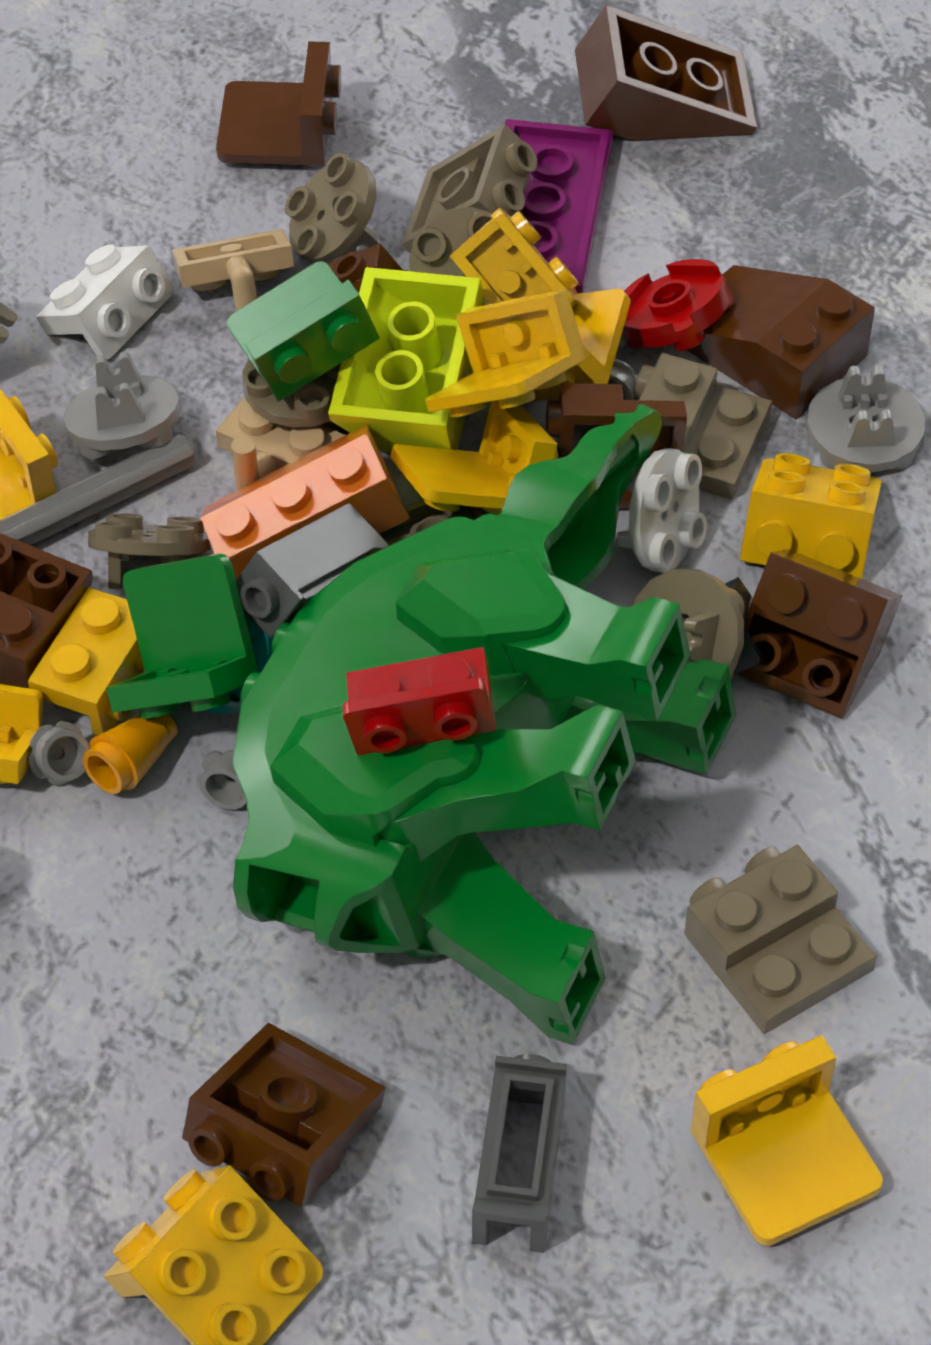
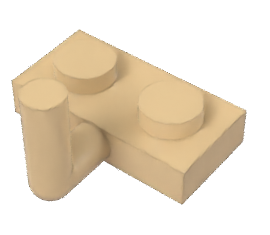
(237, 259)
(264, 446)

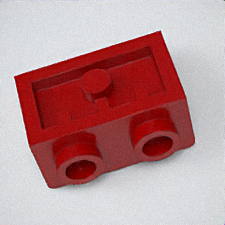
(419, 702)

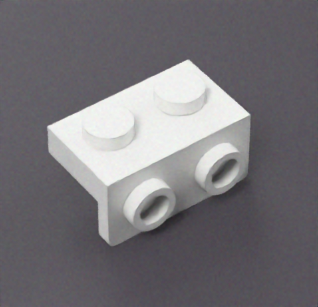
(108, 298)

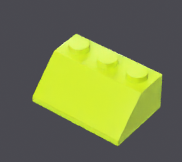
(412, 360)

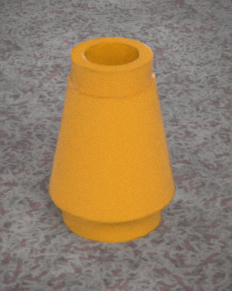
(127, 752)

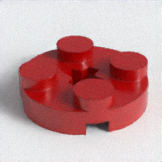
(676, 305)

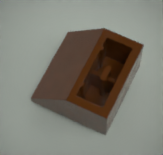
(35, 603)
(817, 630)

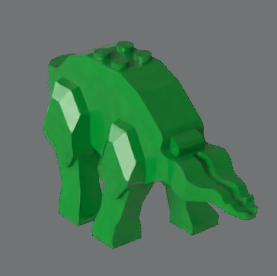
(387, 843)

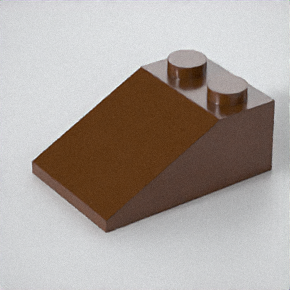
(660, 81)
(787, 335)

